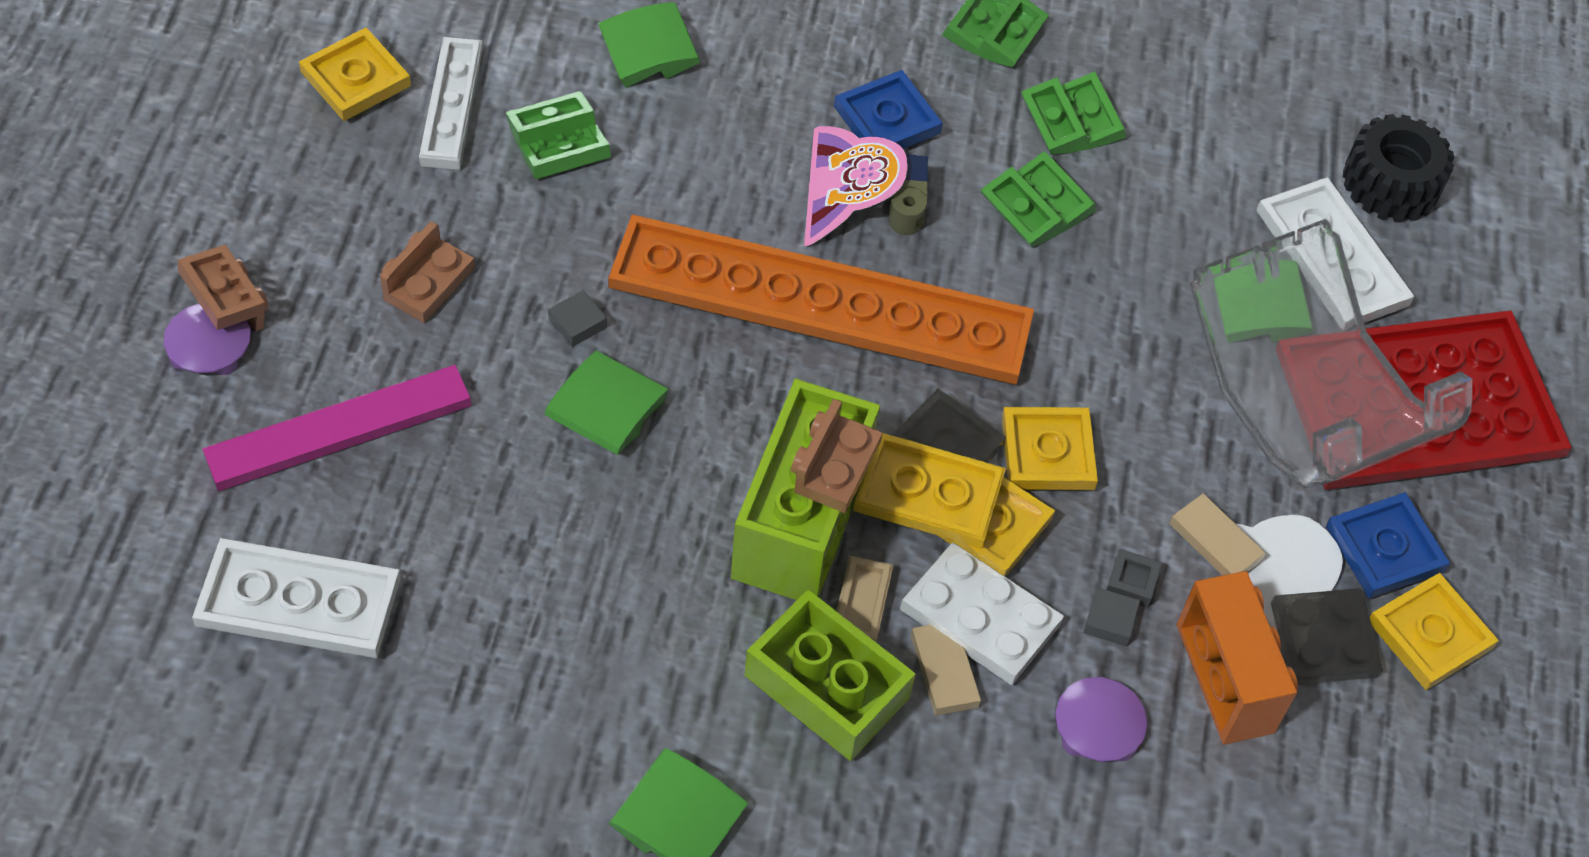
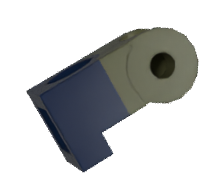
(910, 200)

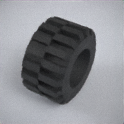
(1398, 167)

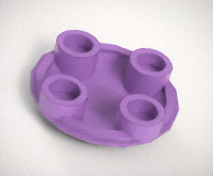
(201, 348)
(1100, 720)

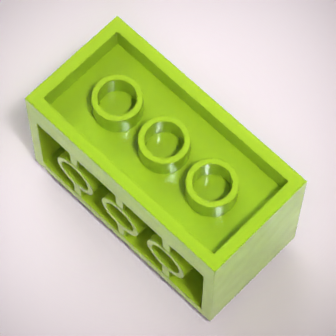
(780, 536)

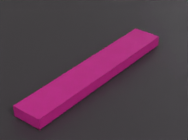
(336, 427)

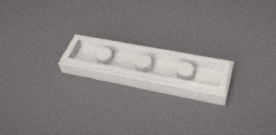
(451, 103)

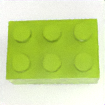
(829, 674)

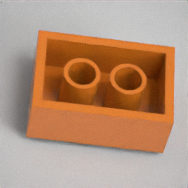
(1236, 657)

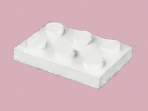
(982, 612)

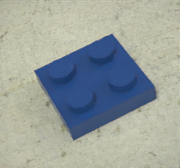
(889, 110)
(1387, 545)

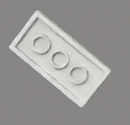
(1374, 278)
(297, 598)

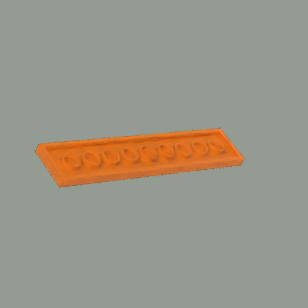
(822, 299)

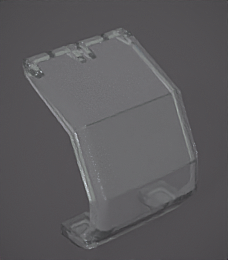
(1305, 368)

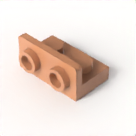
(424, 273)
(223, 288)
(834, 459)

